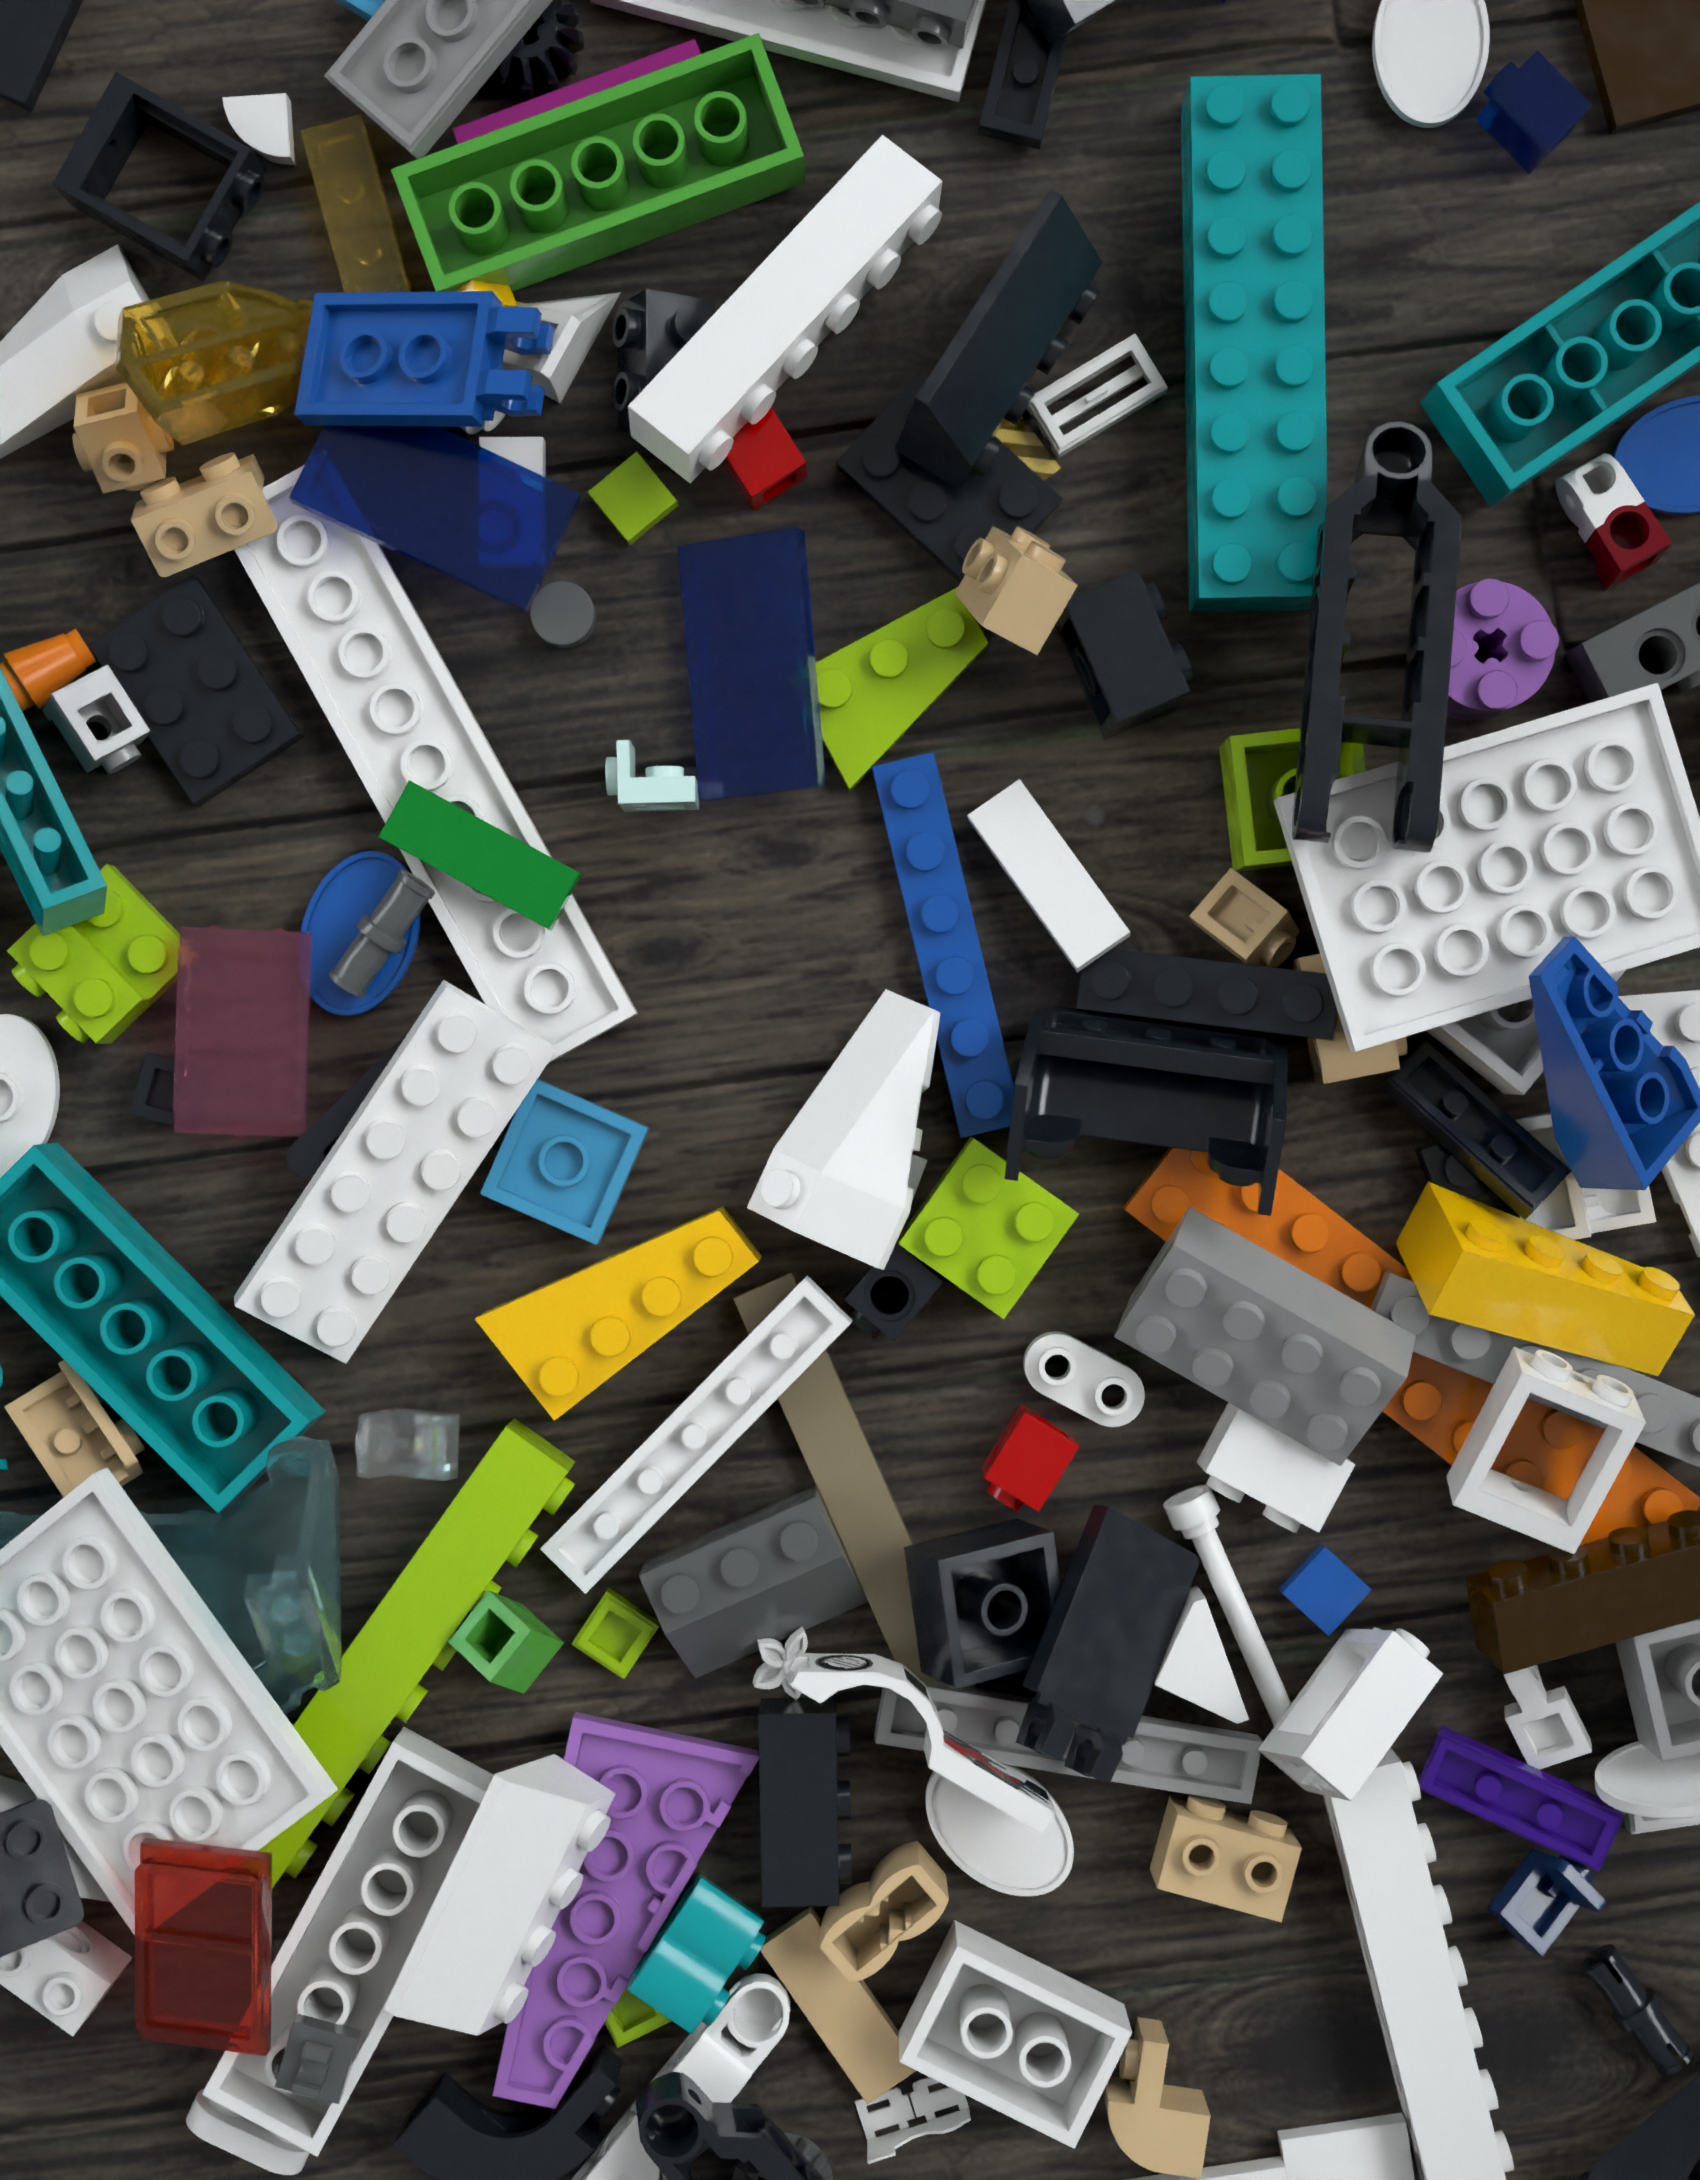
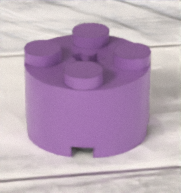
(1519, 651)

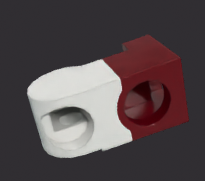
(1612, 519)

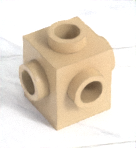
(119, 439)

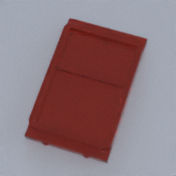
(203, 1946)

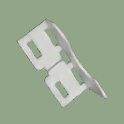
(901, 2111)

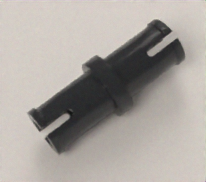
(1637, 2010)

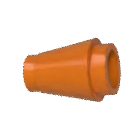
(45, 667)

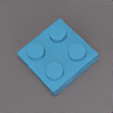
(565, 1161)

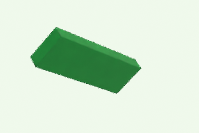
(480, 855)

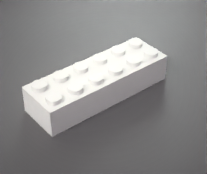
(358, 1929)

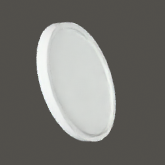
(1430, 56)
(26, 1088)
(1647, 1787)
(995, 1845)

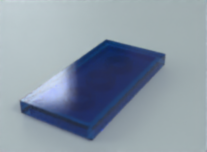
(440, 504)
(751, 665)

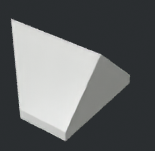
(575, 330)

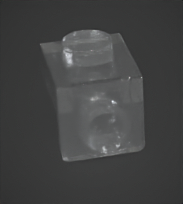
(408, 1444)

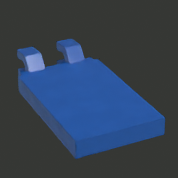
(418, 359)

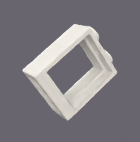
(1521, 1505)
(1351, 1711)

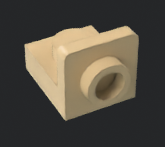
(1246, 922)

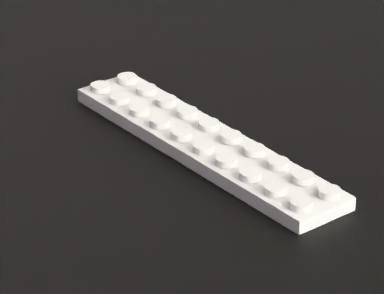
(410, 722)

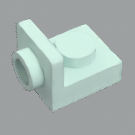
(661, 790)

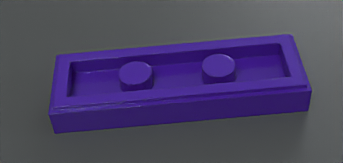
(1520, 1798)

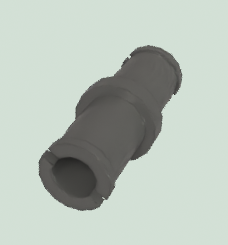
(381, 933)

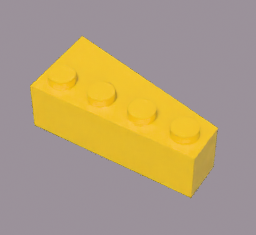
(1539, 1284)
(602, 1317)

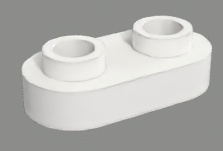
(1084, 1380)
(243, 2137)

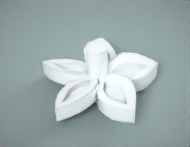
(777, 1660)

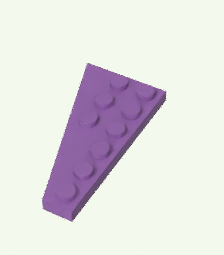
(662, 1817)

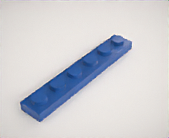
(946, 942)

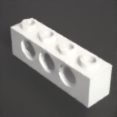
(64, 1974)

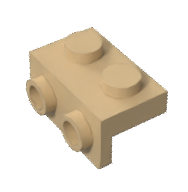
(203, 515)
(74, 1432)

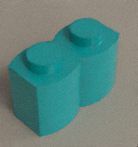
(696, 1954)

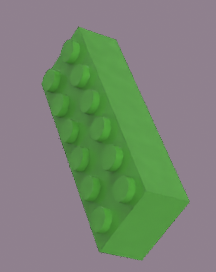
(604, 171)

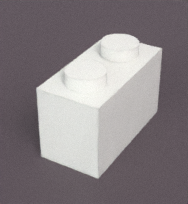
(1272, 1468)

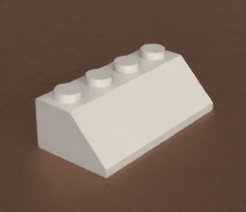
(502, 1897)

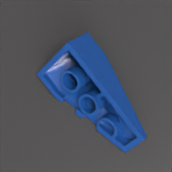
(1611, 1086)

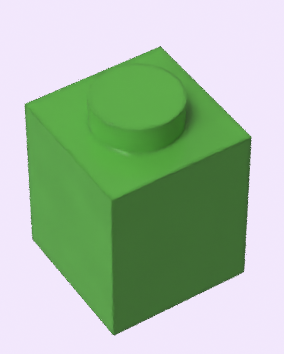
(506, 1642)

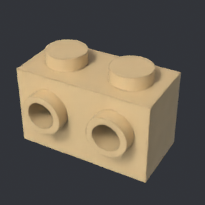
(1015, 586)
(1226, 1856)

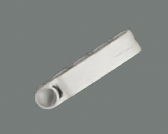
(715, 2058)

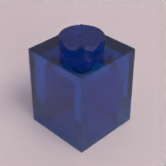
(1531, 110)

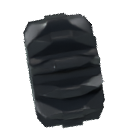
(550, 53)

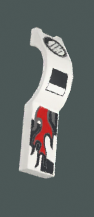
(825, 1674)

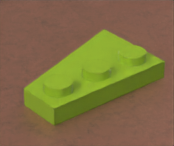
(890, 679)

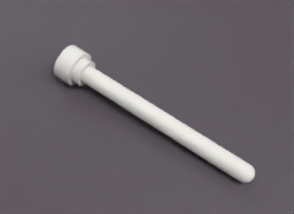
(1195, 1515)

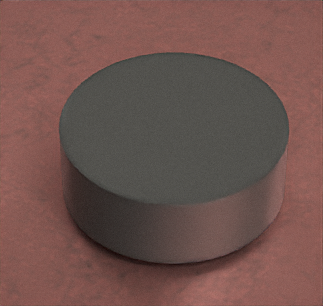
(563, 614)

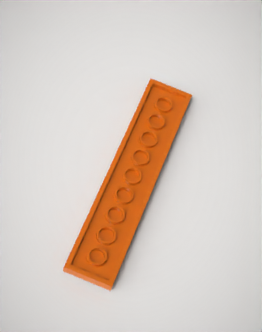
(1435, 1399)

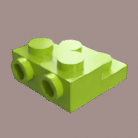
(102, 967)

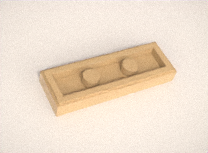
(840, 2011)

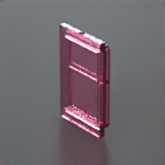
(242, 1032)

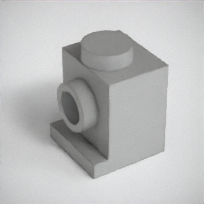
(101, 700)

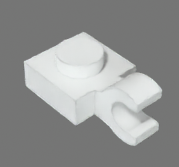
(1544, 1721)

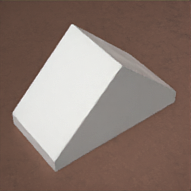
(1197, 1663)

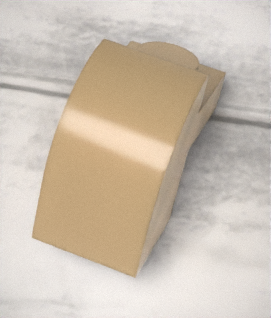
(1152, 2121)

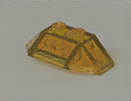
(213, 356)

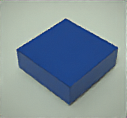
(1325, 1589)

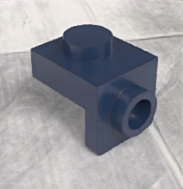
(1544, 1898)

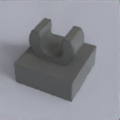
(317, 2059)

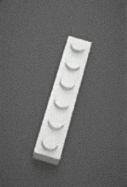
(696, 1434)

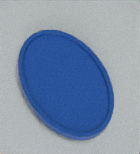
(1664, 457)
(332, 915)

